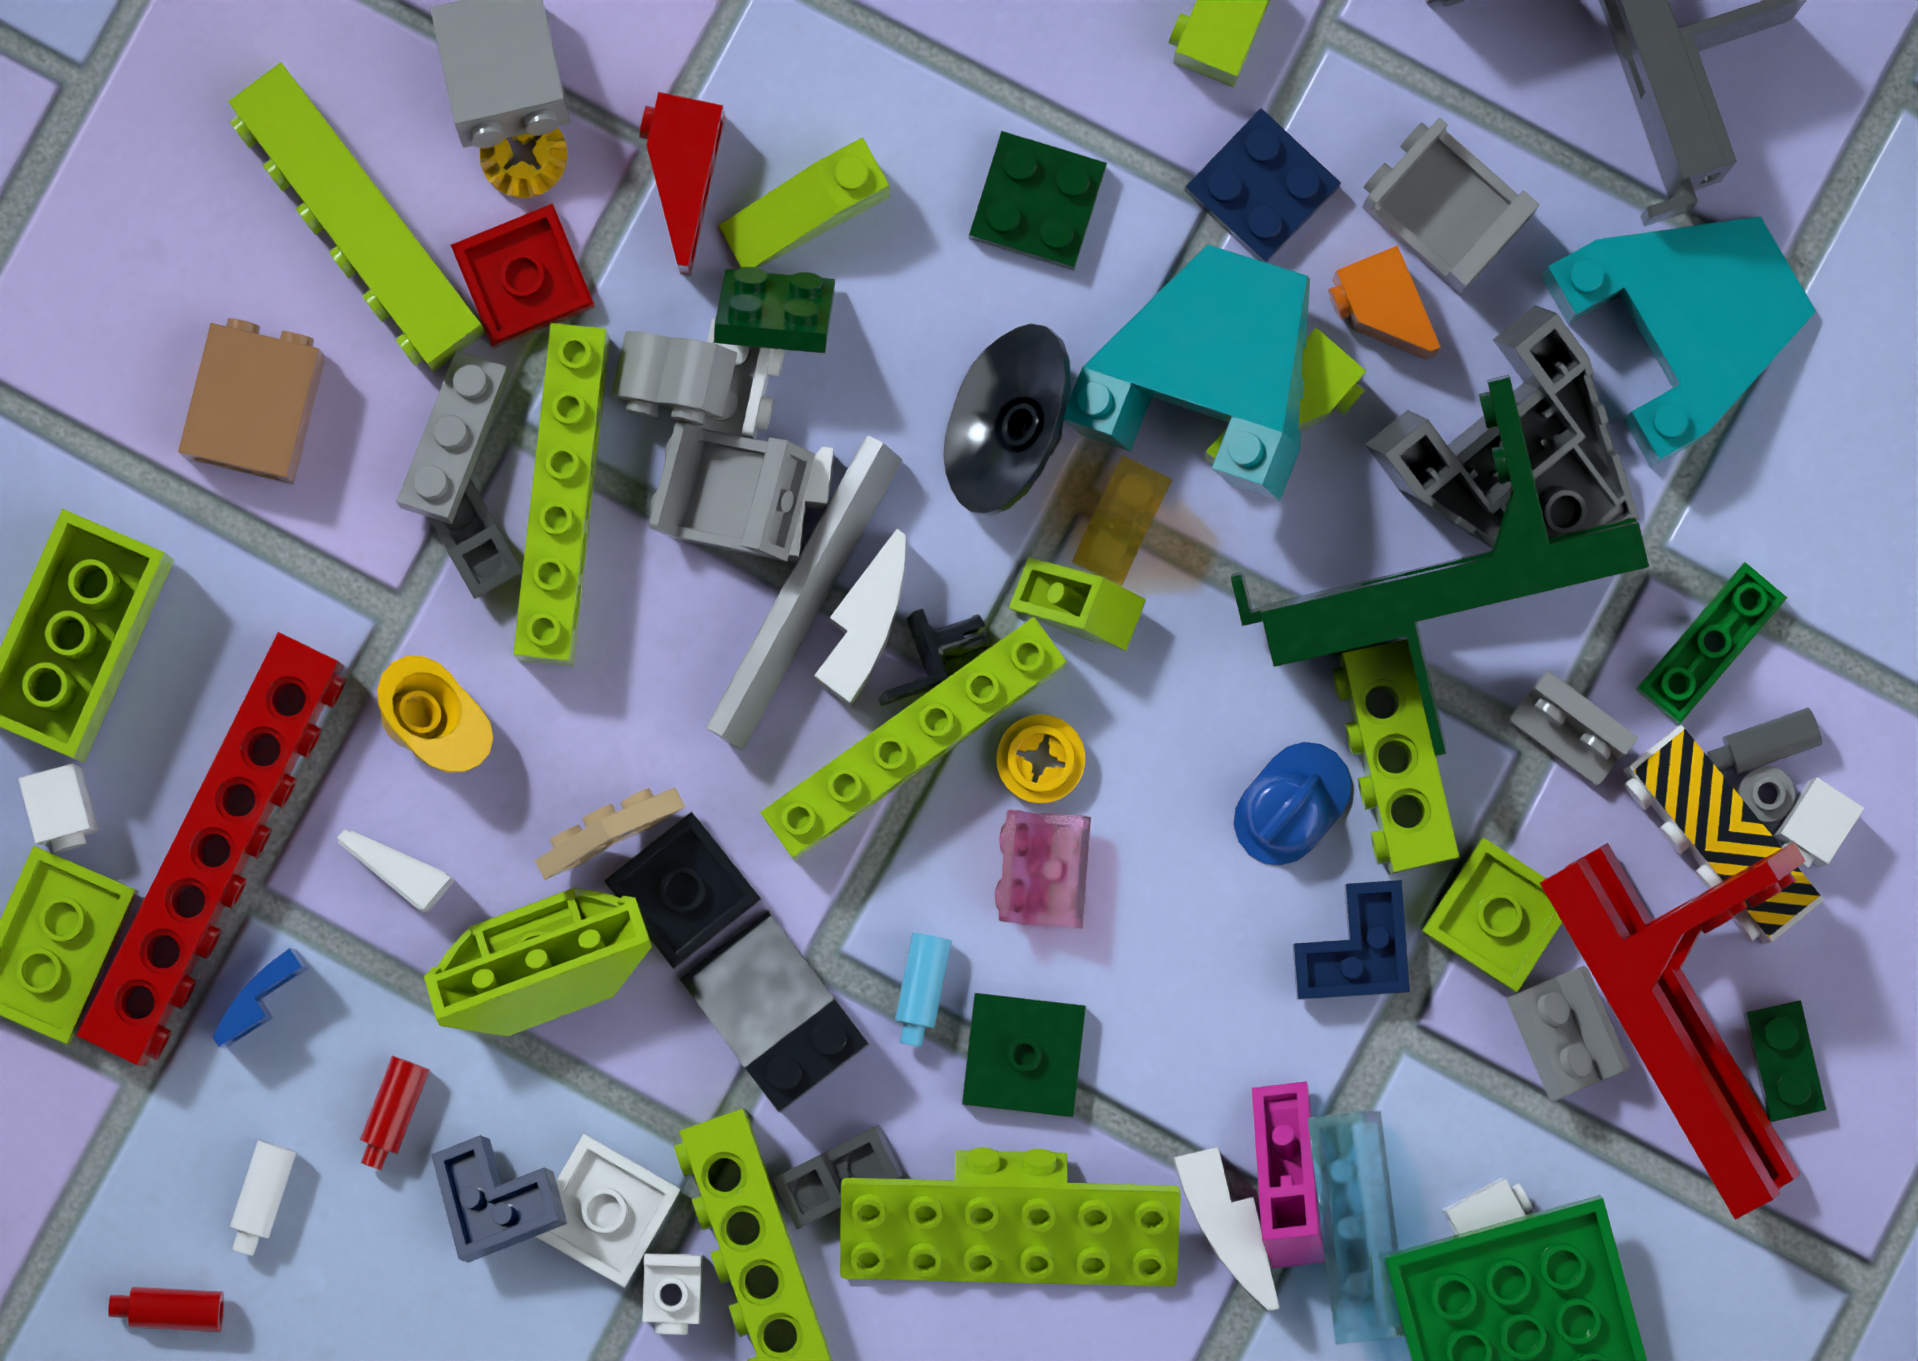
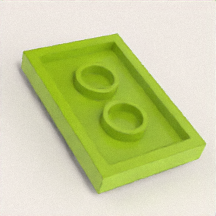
(57, 942)

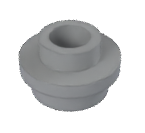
(1785, 793)

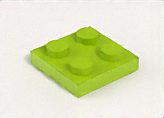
(1495, 916)

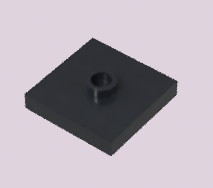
(684, 889)

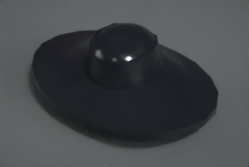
(1007, 419)

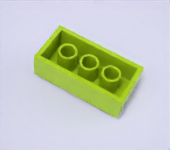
(76, 633)

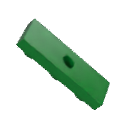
(1691, 669)

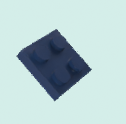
(1262, 186)

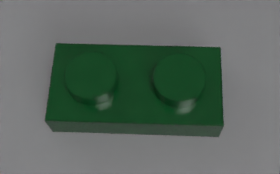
(1784, 1061)

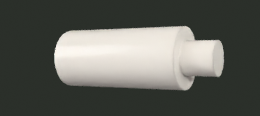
(261, 1195)

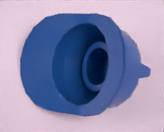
(1292, 803)

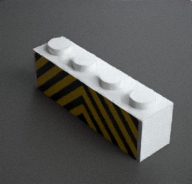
(1715, 828)

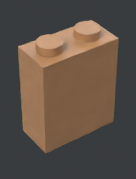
(252, 401)

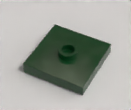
(1023, 1055)

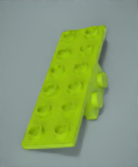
(1009, 1223)

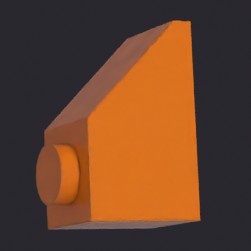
(1384, 303)

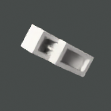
(867, 621)
(1227, 1225)

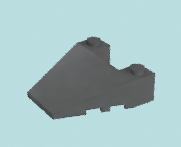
(1564, 432)

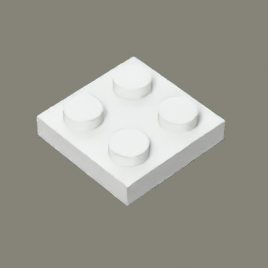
(609, 1210)

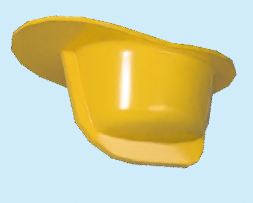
(433, 715)

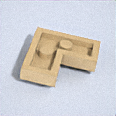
(606, 828)

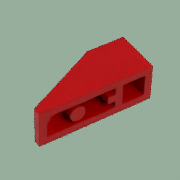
(683, 152)

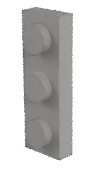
(453, 437)

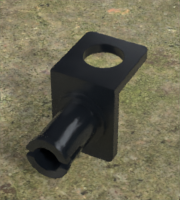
(935, 649)

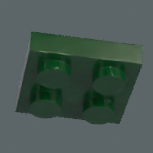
(1037, 200)
(774, 310)

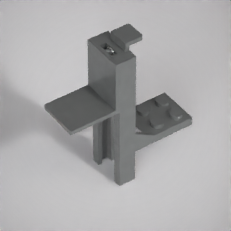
(1674, 89)

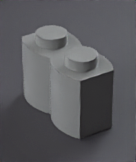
(673, 376)

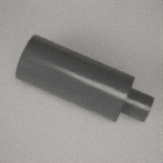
(1768, 742)

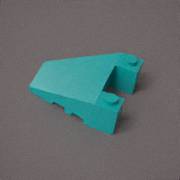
(1710, 307)
(1217, 343)

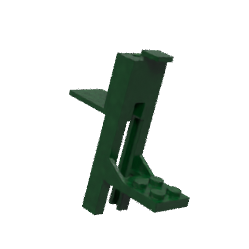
(1518, 566)

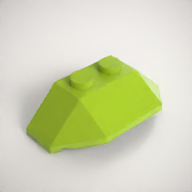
(538, 962)

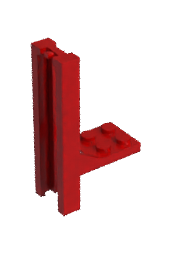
(1642, 978)

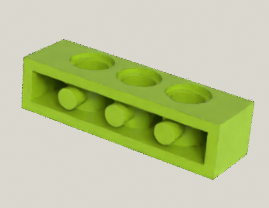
(1392, 670)

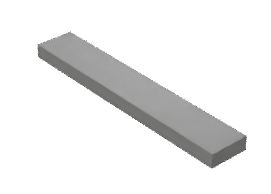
(804, 592)

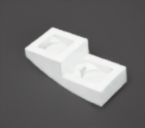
(816, 495)

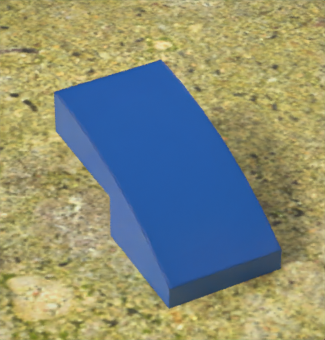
(248, 1009)

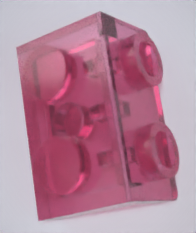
(1043, 869)

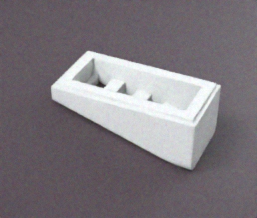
(408, 876)

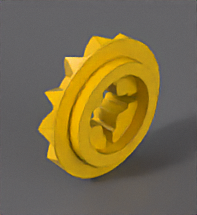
(522, 179)
(1026, 736)

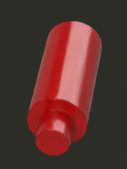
(392, 1110)
(170, 1309)

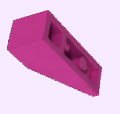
(1286, 1175)

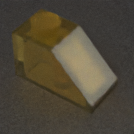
(1122, 520)

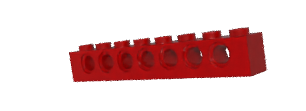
(109, 1018)

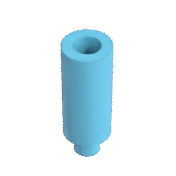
(922, 986)

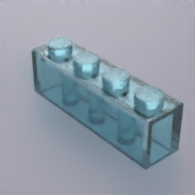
(1356, 1224)

